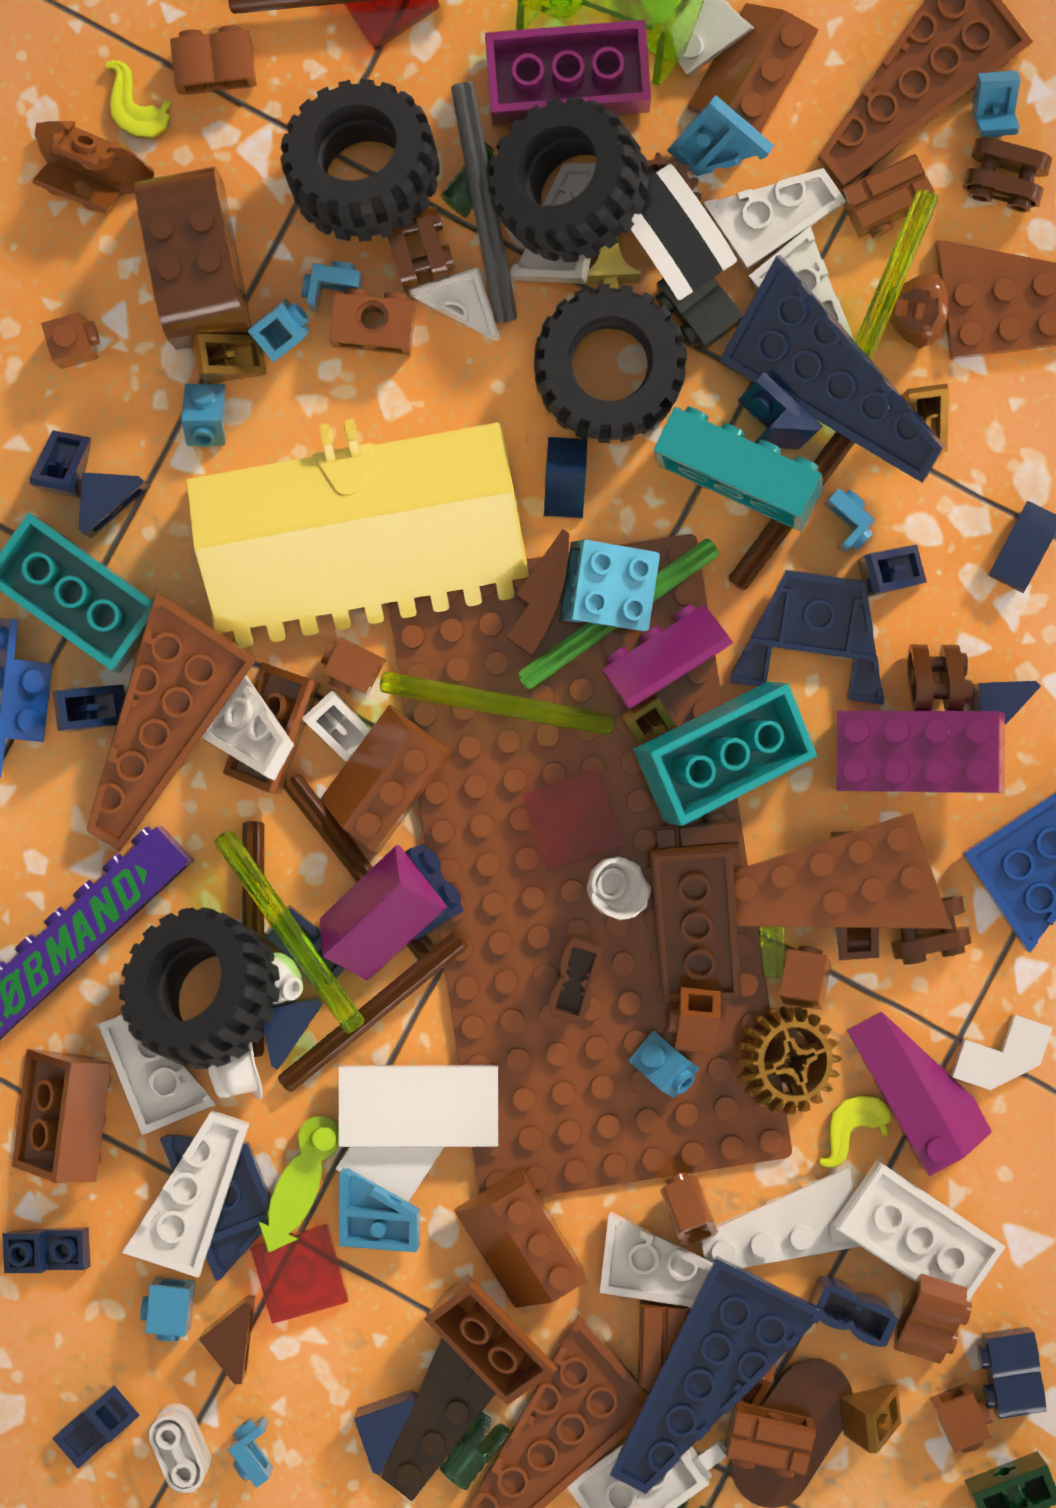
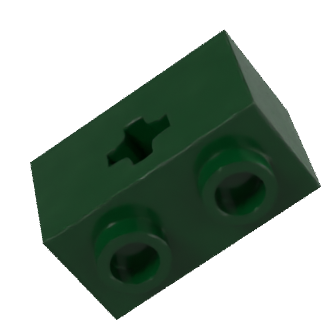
(1014, 1485)

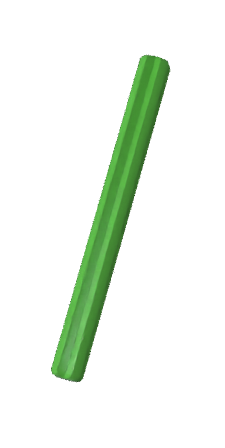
(592, 633)

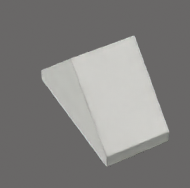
(337, 725)

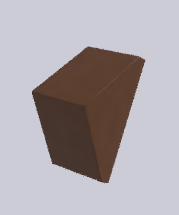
(230, 1339)

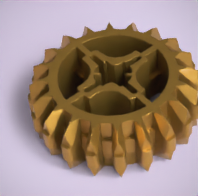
(801, 1087)

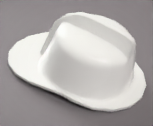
(237, 1077)

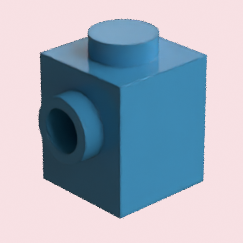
(280, 329)
(168, 1308)

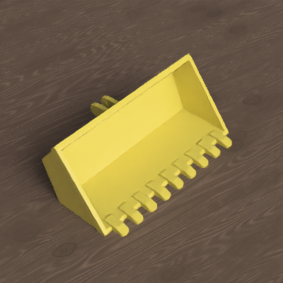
(357, 531)

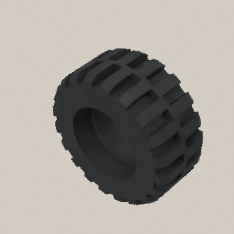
(350, 117)
(537, 148)
(609, 310)
(163, 964)

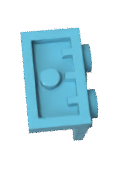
(609, 585)

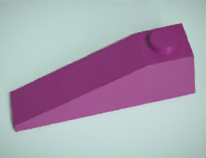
(927, 1103)

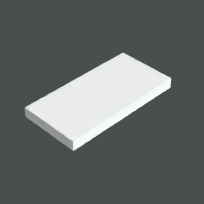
(418, 1106)
(916, 1231)

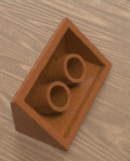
(289, 700)

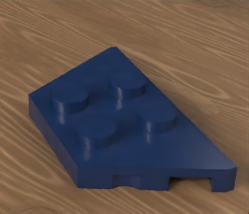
(242, 1209)

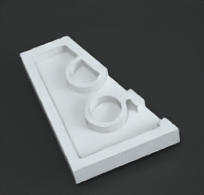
(154, 1085)

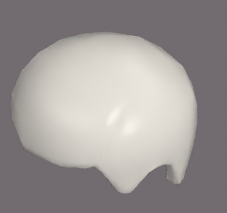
(618, 888)

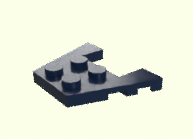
(817, 617)

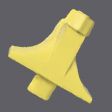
(612, 269)

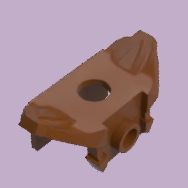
(86, 166)

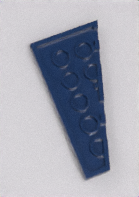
(827, 372)
(718, 1356)

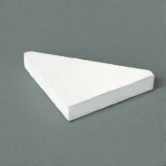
(461, 299)

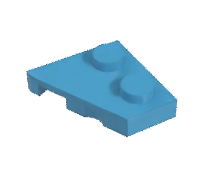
(718, 140)
(375, 1217)

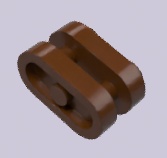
(987, 184)
(437, 257)
(952, 671)
(950, 942)

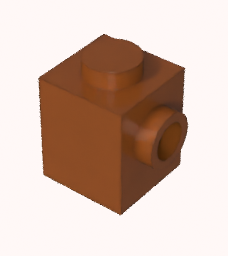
(71, 340)
(351, 666)
(805, 978)
(696, 1020)
(962, 1418)

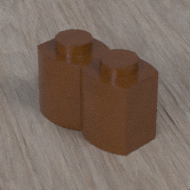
(571, 990)

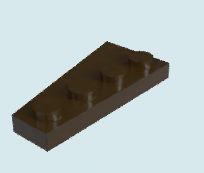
(442, 1413)

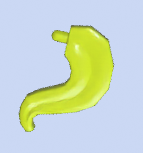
(136, 120)
(849, 1114)

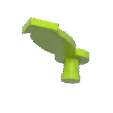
(299, 1181)

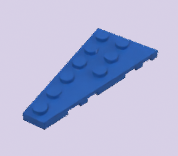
(1020, 870)

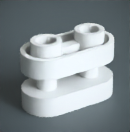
(180, 1447)

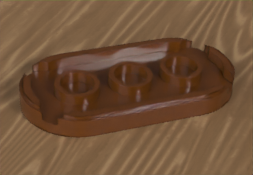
(808, 1390)

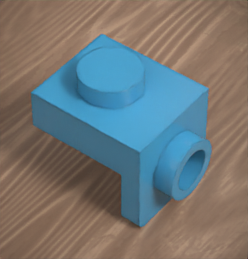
(996, 103)
(334, 277)
(204, 414)
(849, 509)
(664, 1065)
(249, 1459)

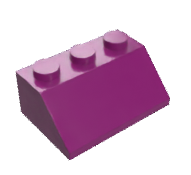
(665, 655)

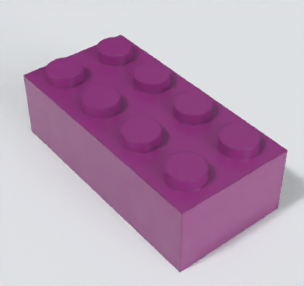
(568, 61)
(921, 751)

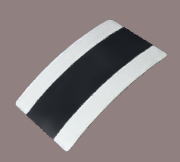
(680, 234)

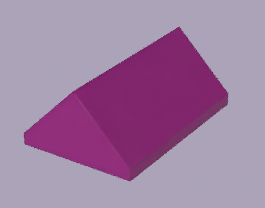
(379, 915)

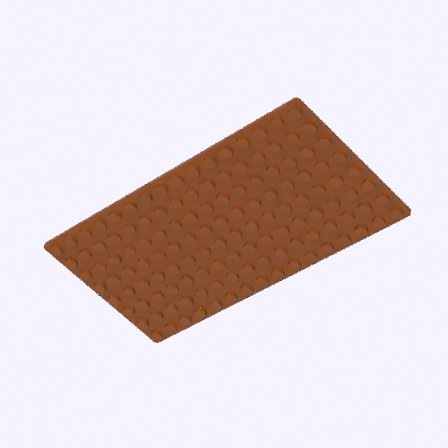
(565, 1089)

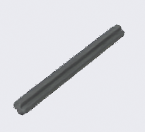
(486, 219)

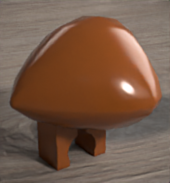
(921, 310)

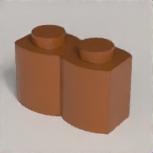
(213, 61)
(688, 1209)
(932, 1318)

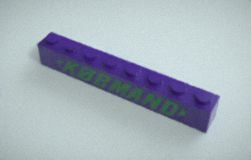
(88, 923)

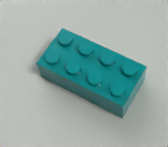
(739, 468)
(73, 593)
(725, 752)

